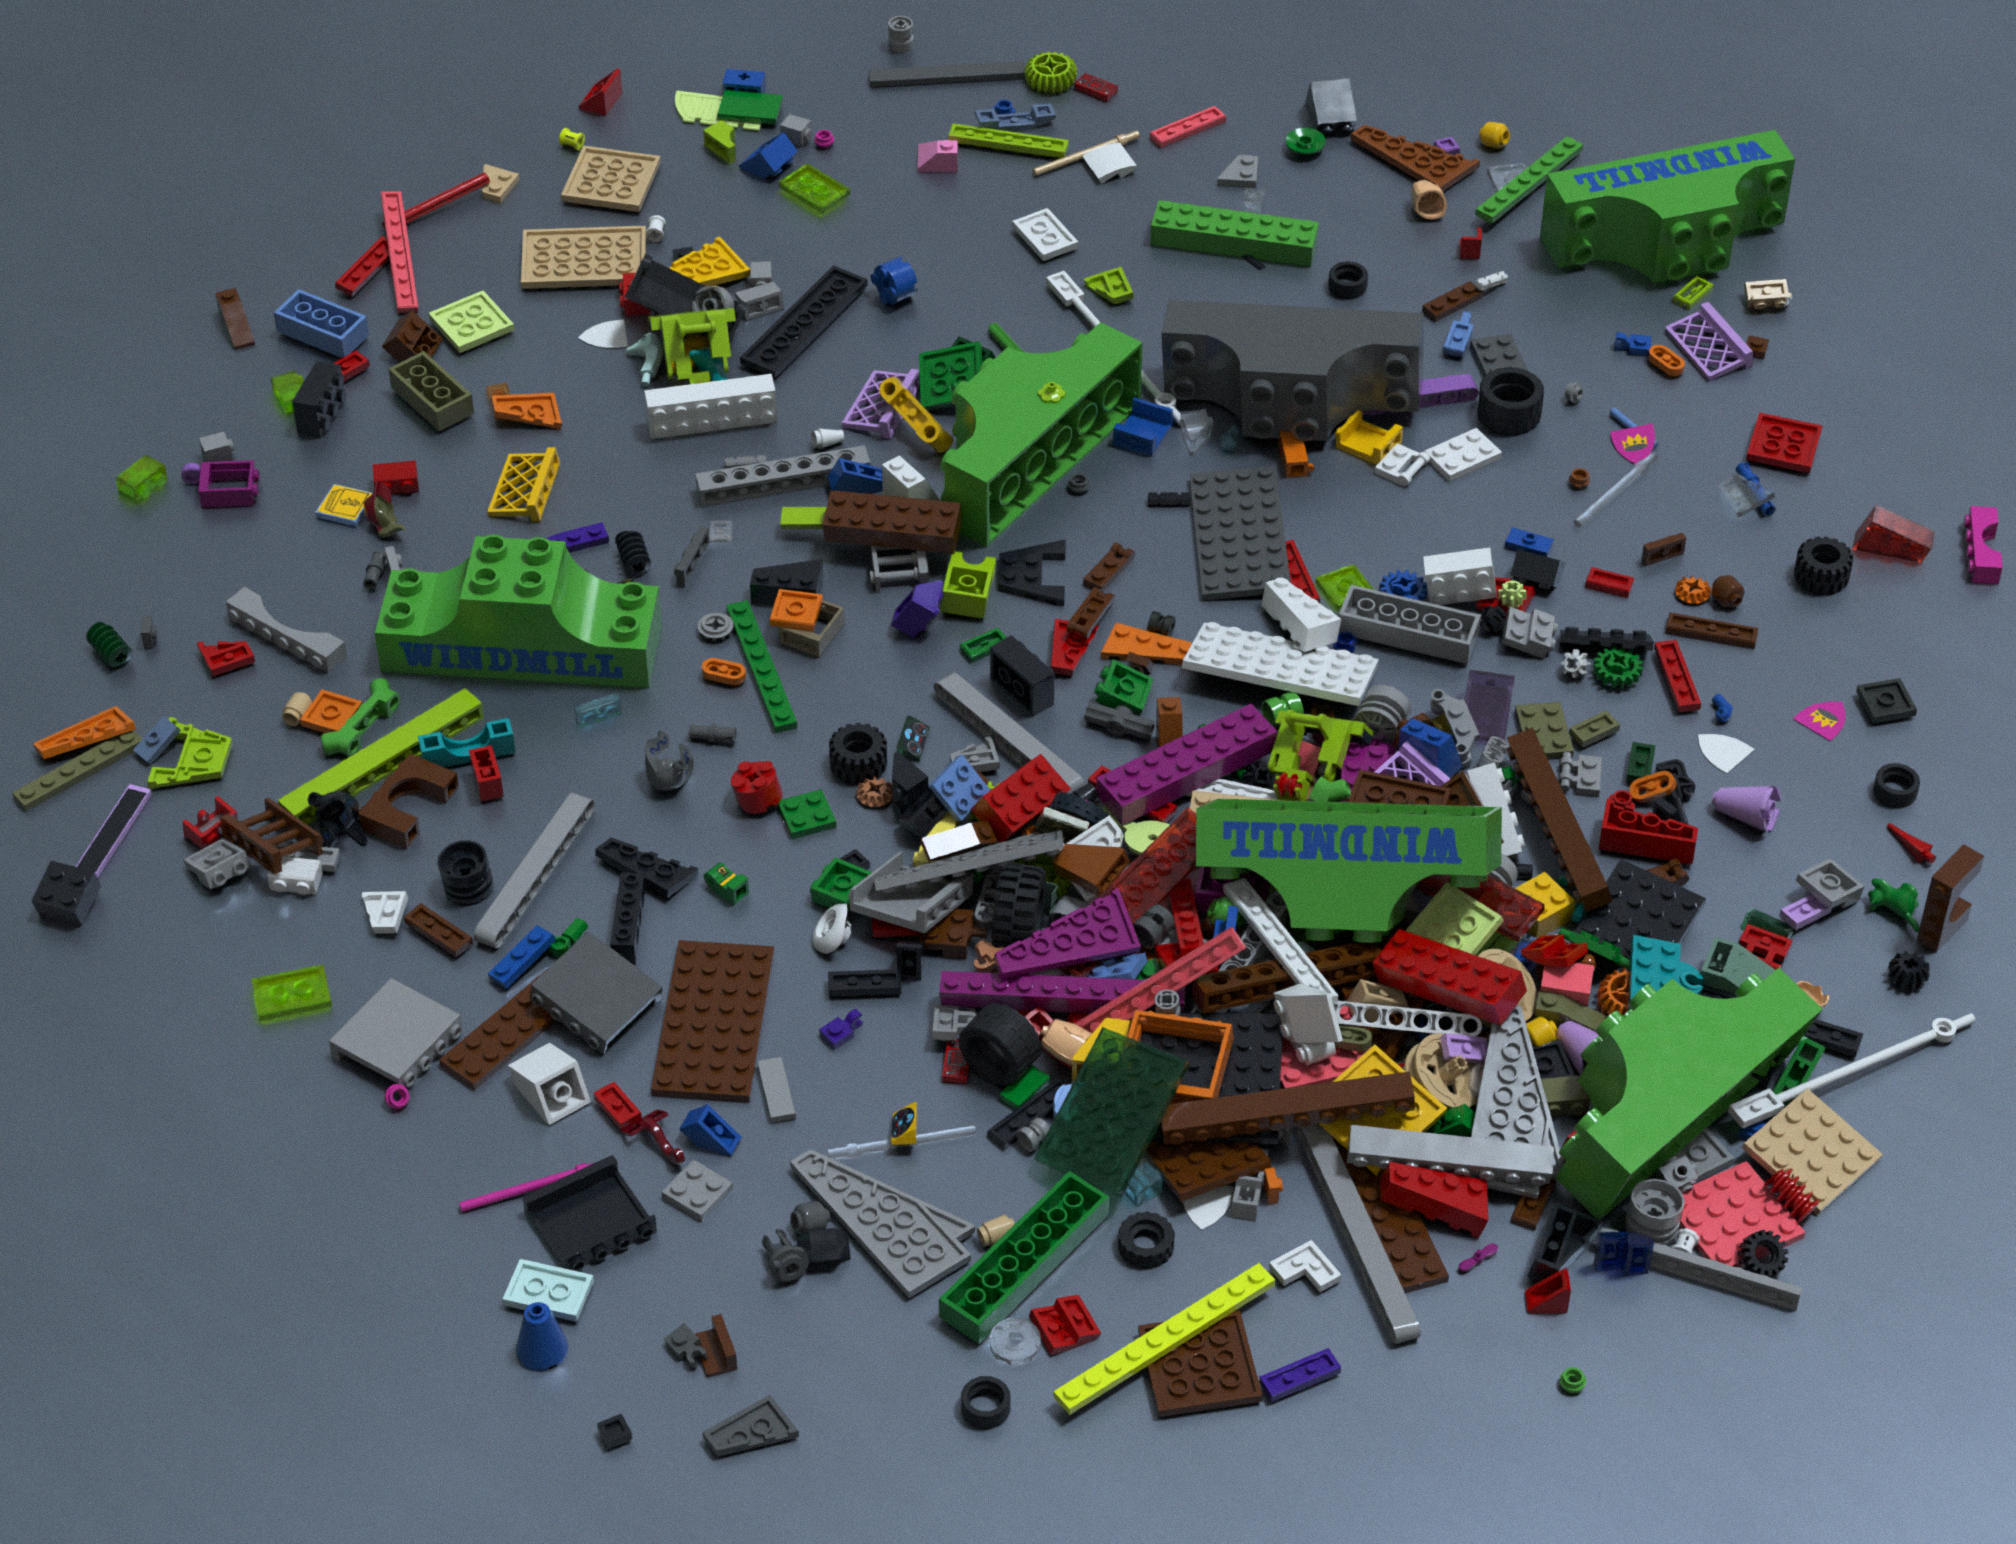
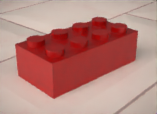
(1020, 798)

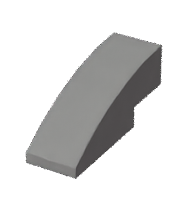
(1247, 1195)

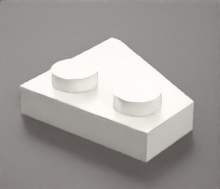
(385, 910)

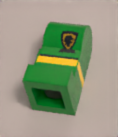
(727, 883)

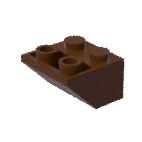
(410, 338)

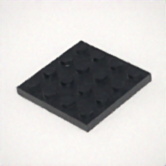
(1642, 907)

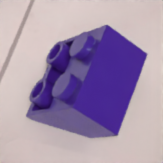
(918, 608)

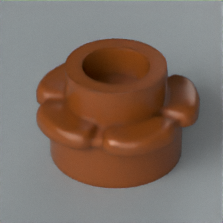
(1579, 478)

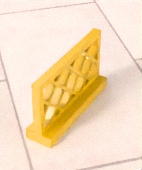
(540, 485)

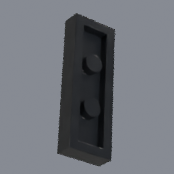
(864, 982)

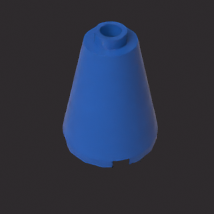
(540, 1339)

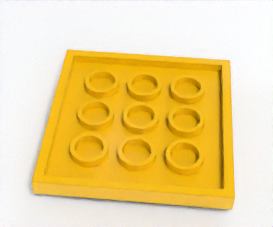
(1375, 1063)

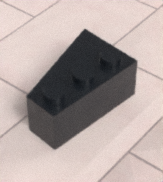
(798, 576)
(1562, 1241)

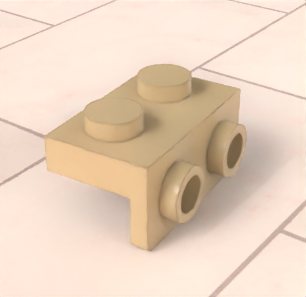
(1767, 293)

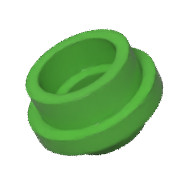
(1572, 1374)

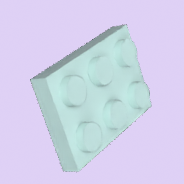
(557, 1287)

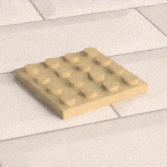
(611, 178)
(1816, 1146)

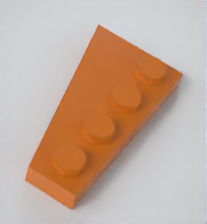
(1144, 643)
(92, 730)

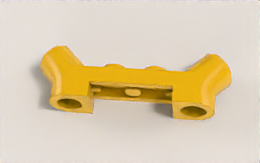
(915, 414)

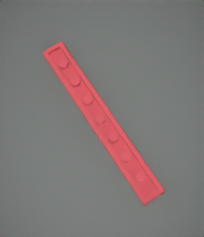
(399, 252)
(1171, 977)

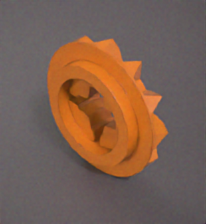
(1697, 595)

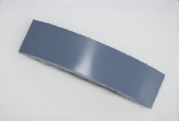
(1015, 122)

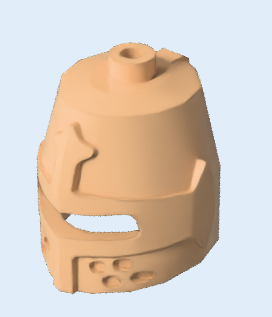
(1428, 198)
(1063, 1039)

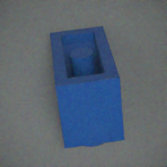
(710, 1131)

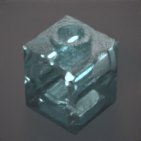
(1144, 1185)

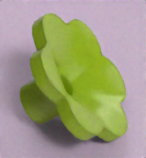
(1051, 393)

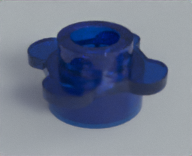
(1345, 642)

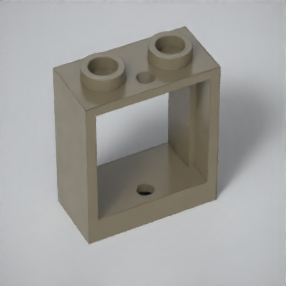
(810, 641)

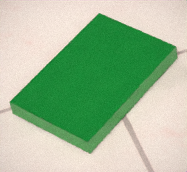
(750, 107)

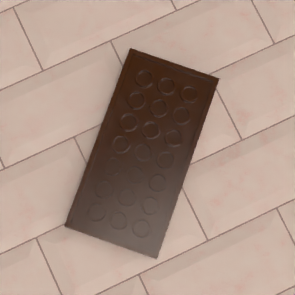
(713, 1021)

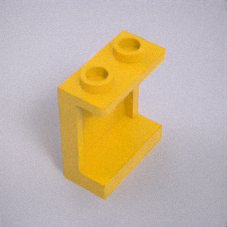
(1366, 439)

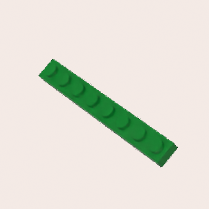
(762, 666)

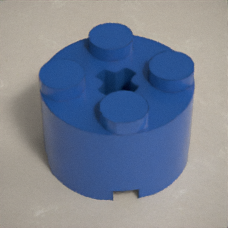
(894, 281)

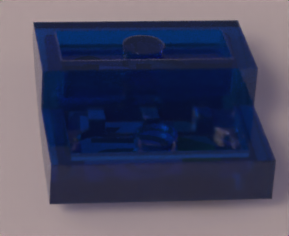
(1623, 1251)

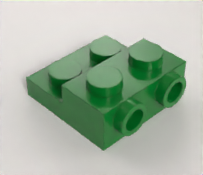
(1123, 687)
(836, 882)

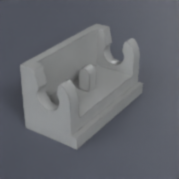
(761, 300)

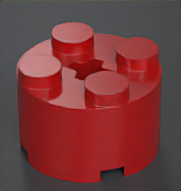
(756, 786)

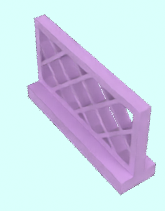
(1715, 324)
(889, 417)
(1414, 765)

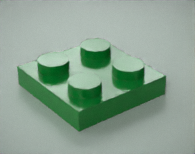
(807, 814)

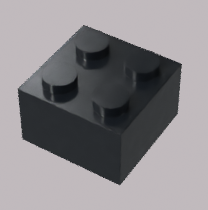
(66, 893)

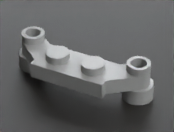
(1460, 723)

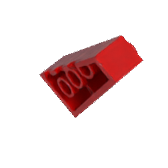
(1646, 835)

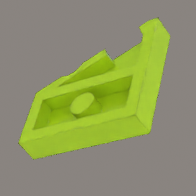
(1111, 285)

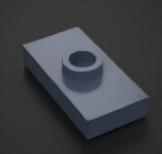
(157, 740)

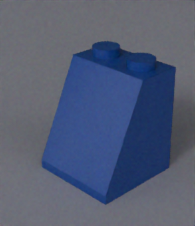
(1433, 744)

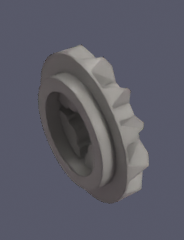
(707, 623)

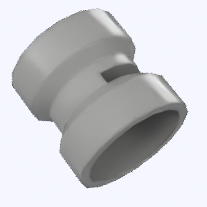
(1167, 1002)
(1033, 1134)

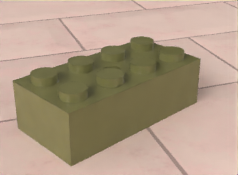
(431, 391)

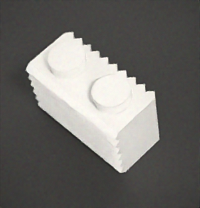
(297, 876)

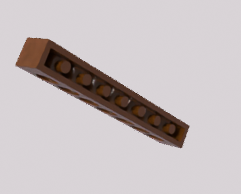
(1262, 980)

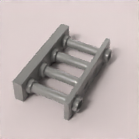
(916, 558)

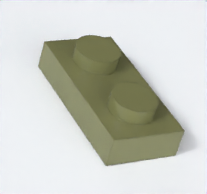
(1594, 728)

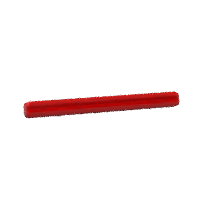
(445, 197)

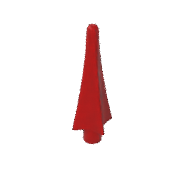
(1918, 848)

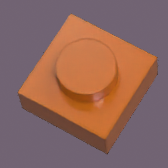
(1272, 1185)

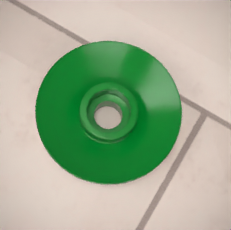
(1305, 141)

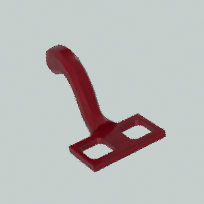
(650, 1124)

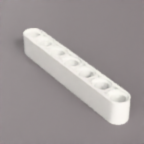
(1408, 1018)

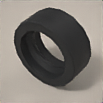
(1345, 289)
(1894, 797)
(990, 1385)

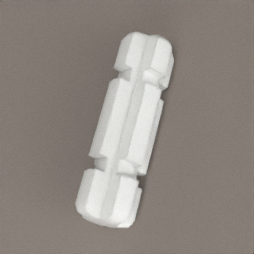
(1491, 280)

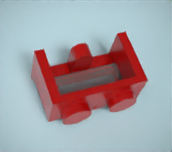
(208, 828)

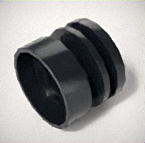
(465, 872)

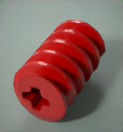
(1792, 1194)

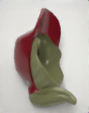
(380, 511)

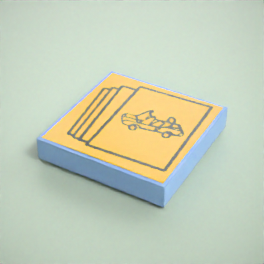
(343, 505)

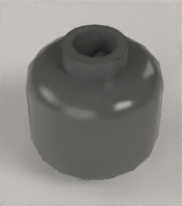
(809, 1217)

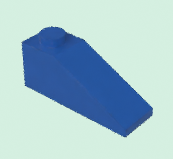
(855, 477)

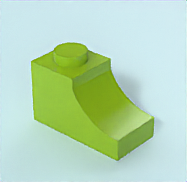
(721, 140)

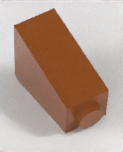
(1168, 720)
(1091, 865)

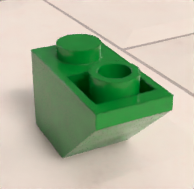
(1456, 1122)

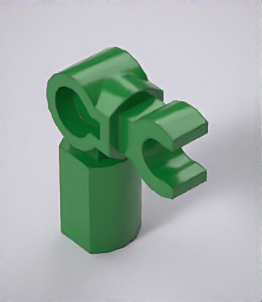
(568, 938)

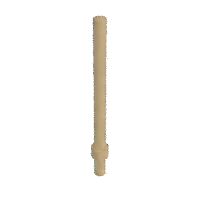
(1123, 139)

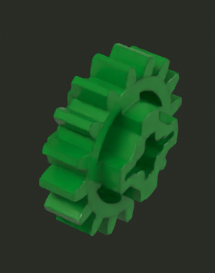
(1618, 667)

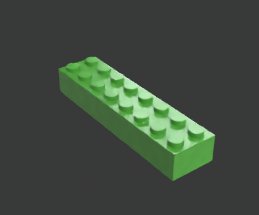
(1234, 233)

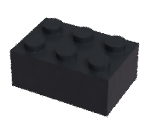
(319, 399)
(1022, 675)

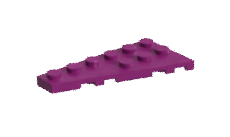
(1080, 937)

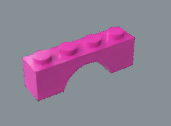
(1984, 562)

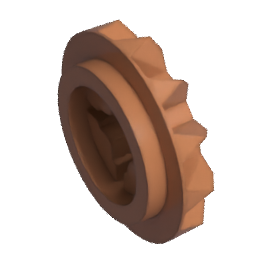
(872, 798)

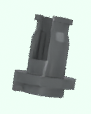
(787, 1261)

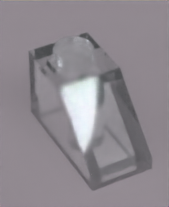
(1195, 429)

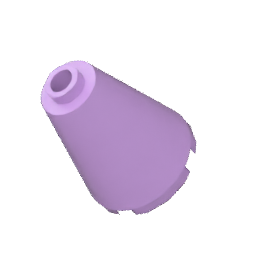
(1749, 805)
(1574, 1040)

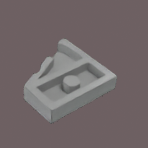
(1240, 172)
(981, 757)

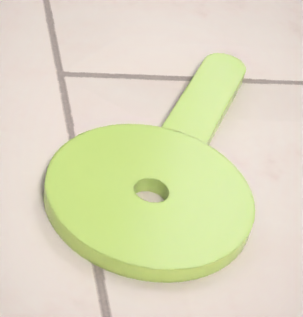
(1138, 835)

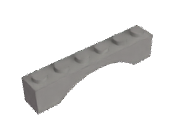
(317, 648)

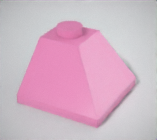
(938, 156)

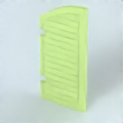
(704, 108)

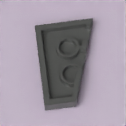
(750, 1428)

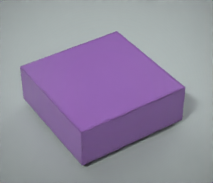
(1449, 145)

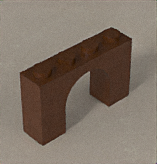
(410, 777)
(1944, 909)

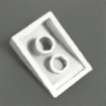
(1307, 1015)

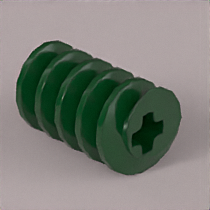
(108, 644)

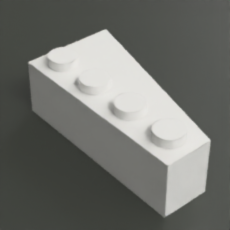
(1300, 615)
(1488, 786)

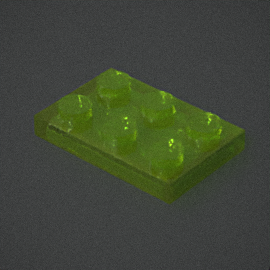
(814, 188)
(291, 992)

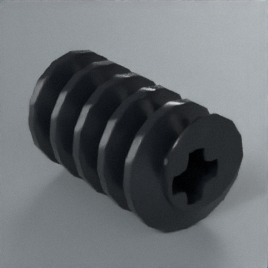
(632, 552)

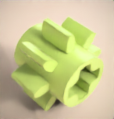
(1512, 594)

